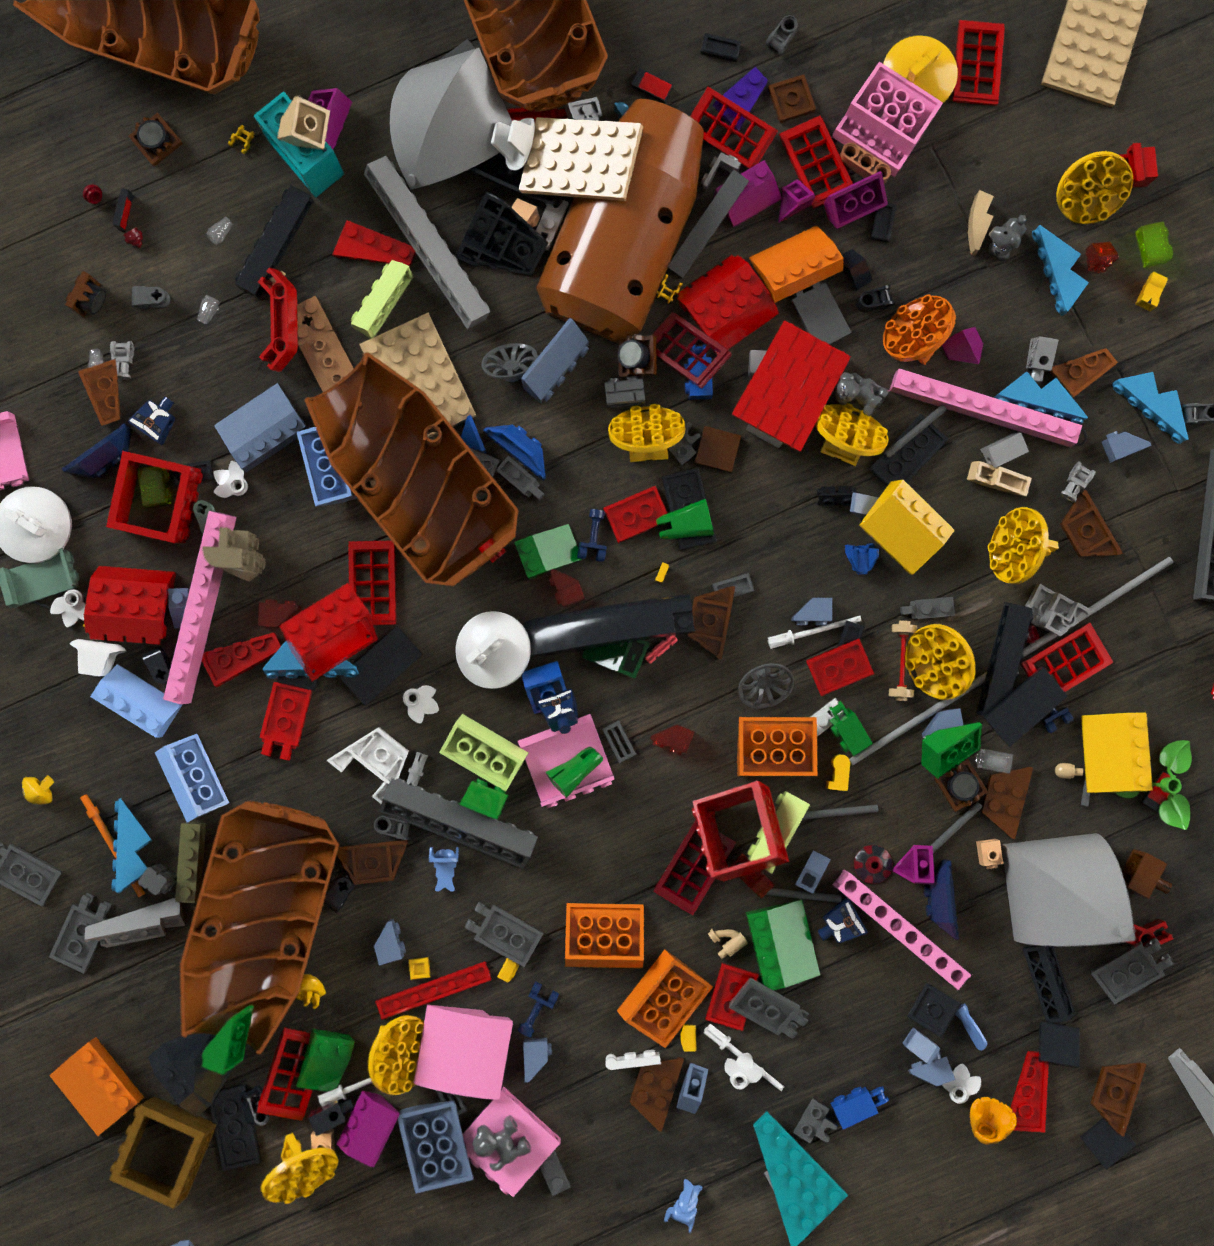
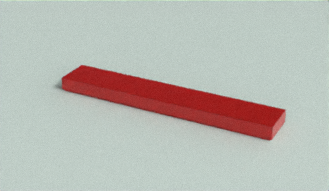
(433, 990)

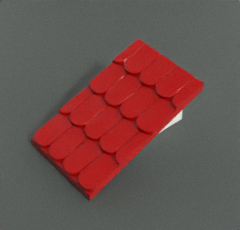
(790, 387)

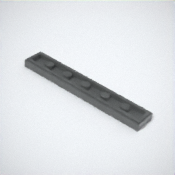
(708, 223)

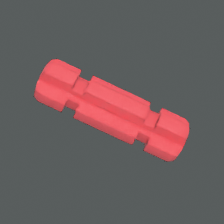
(659, 649)

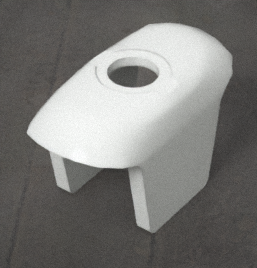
(514, 141)
(96, 657)

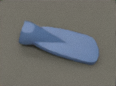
(971, 1027)

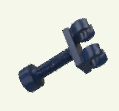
(596, 516)
(1065, 715)
(526, 1028)

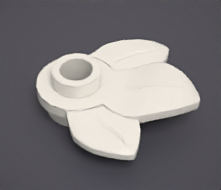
(229, 479)
(69, 610)
(423, 705)
(743, 1068)
(963, 1082)

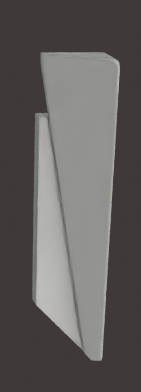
(137, 925)
(1196, 1084)

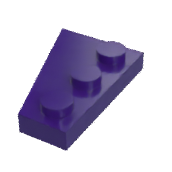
(743, 94)

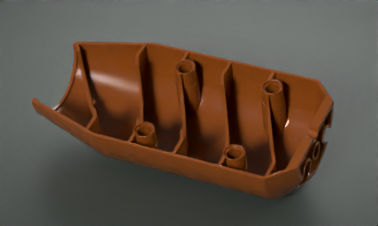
(179, 40)
(539, 49)
(624, 243)
(424, 488)
(258, 909)

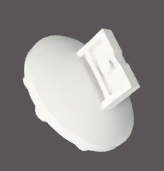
(34, 524)
(493, 650)

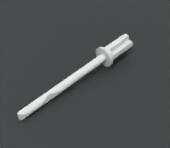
(787, 638)
(723, 1041)
(339, 1093)

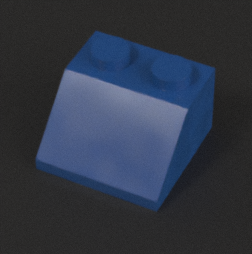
(543, 683)

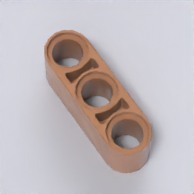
(861, 155)

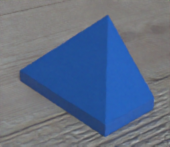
(471, 436)

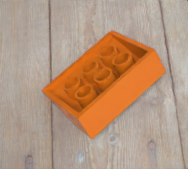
(797, 263)
(777, 746)
(604, 935)
(664, 999)
(96, 1086)

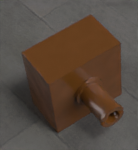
(1143, 874)

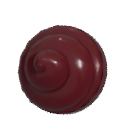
(92, 194)
(134, 237)
(1033, 635)

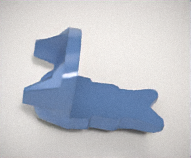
(444, 862)
(685, 1208)

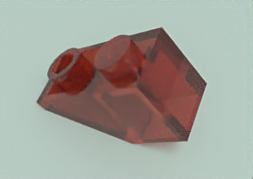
(1101, 256)
(568, 588)
(275, 614)
(675, 737)
(755, 881)

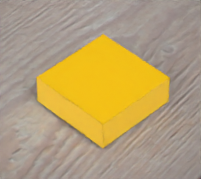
(662, 572)
(419, 968)

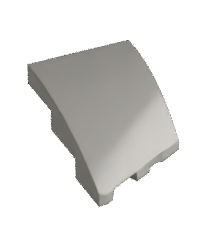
(1054, 611)

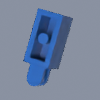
(690, 388)
(857, 1105)

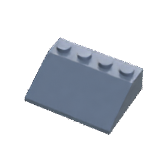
(555, 362)
(260, 428)
(434, 1145)

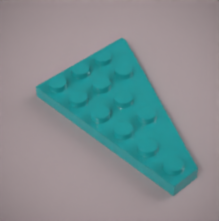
(800, 1184)

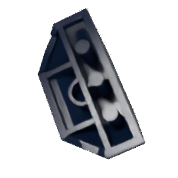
(101, 456)
(941, 899)

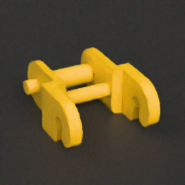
(237, 136)
(666, 288)

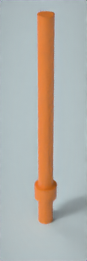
(93, 812)

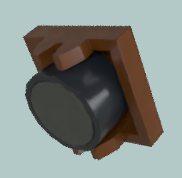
(155, 139)
(86, 295)
(637, 356)
(961, 785)

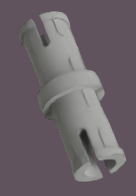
(417, 768)

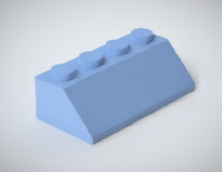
(324, 481)
(136, 701)
(191, 777)

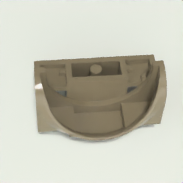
(236, 554)

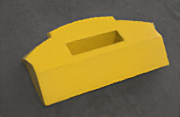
(508, 970)
(688, 1037)

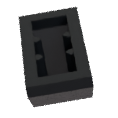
(856, 269)

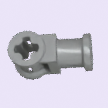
(124, 356)
(1078, 480)

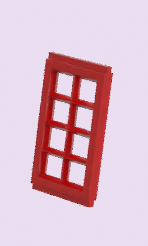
(979, 27)
(802, 130)
(761, 147)
(375, 546)
(1096, 645)
(282, 1110)

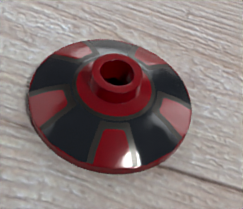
(863, 863)

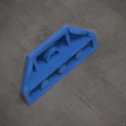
(519, 446)

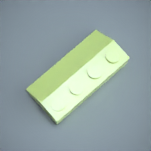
(382, 298)
(483, 752)
(789, 813)

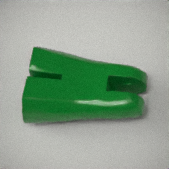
(687, 522)
(571, 773)

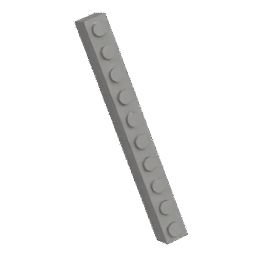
(427, 242)

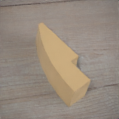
(979, 221)
(999, 478)

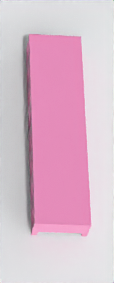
(901, 929)

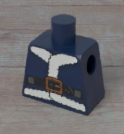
(154, 419)
(559, 711)
(842, 923)

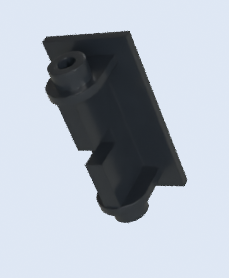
(828, 496)

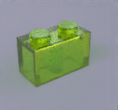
(1154, 244)
(154, 486)

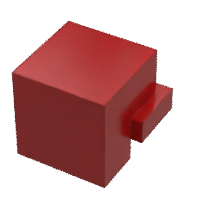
(1142, 163)

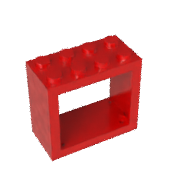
(124, 493)
(329, 632)
(712, 847)

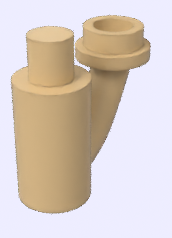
(733, 945)

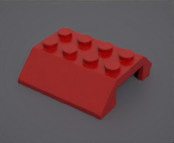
(728, 302)
(127, 604)

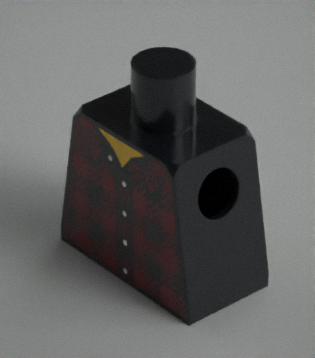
(322, 1120)

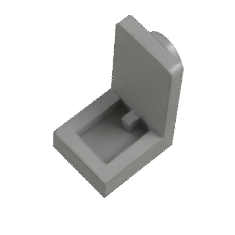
(725, 162)

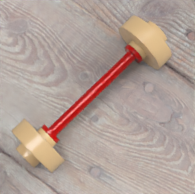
(904, 628)

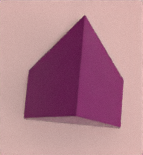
(795, 199)
(964, 346)
(917, 865)

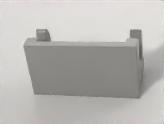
(1005, 449)

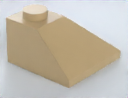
(304, 124)

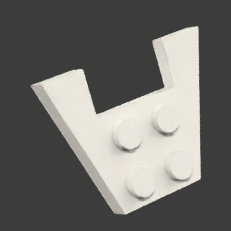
(377, 753)

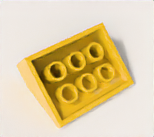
(906, 526)
(1116, 753)

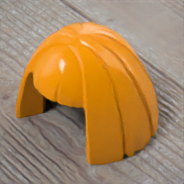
(991, 1120)

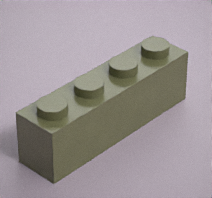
(190, 862)

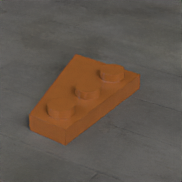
(1081, 372)
(102, 389)

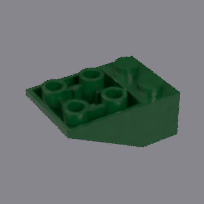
(621, 657)

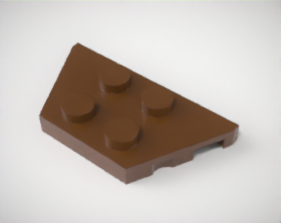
(1088, 529)
(711, 619)
(1006, 799)
(372, 861)
(655, 1090)
(1117, 1093)

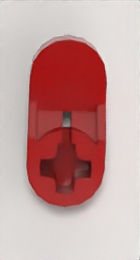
(490, 542)

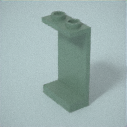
(38, 580)

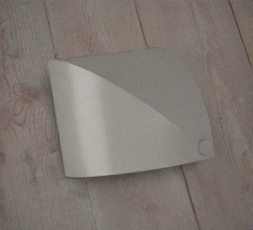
(445, 118)
(1066, 892)

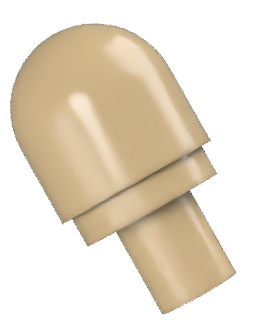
(1067, 771)

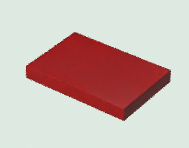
(635, 514)
(840, 667)
(727, 985)

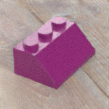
(339, 107)
(757, 195)
(856, 200)
(368, 1128)

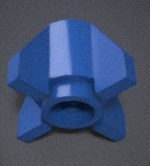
(862, 557)

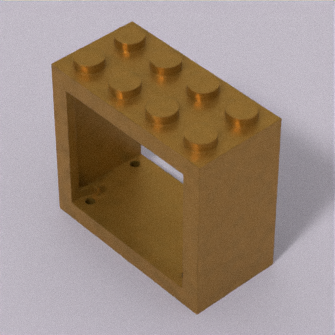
(174, 1117)

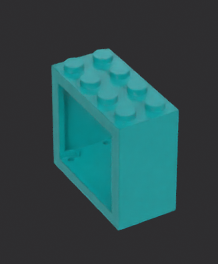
(312, 166)

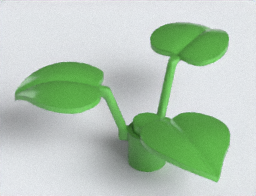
(1176, 809)

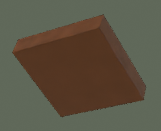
(791, 98)
(717, 449)

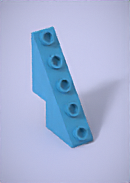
(1058, 261)
(1050, 399)
(1161, 408)
(285, 664)
(130, 839)

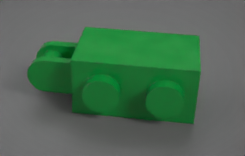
(848, 729)

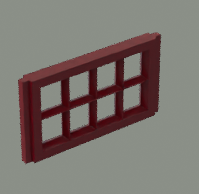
(711, 368)
(676, 898)

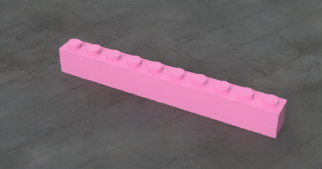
(985, 408)
(197, 616)

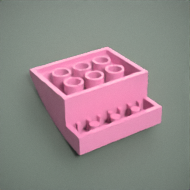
(887, 117)
(463, 1052)

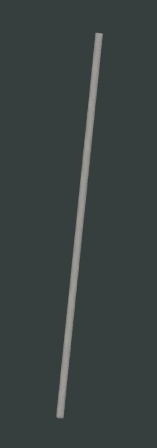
(1027, 650)

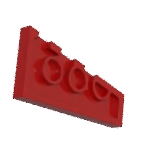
(365, 244)
(233, 660)
(1031, 1095)

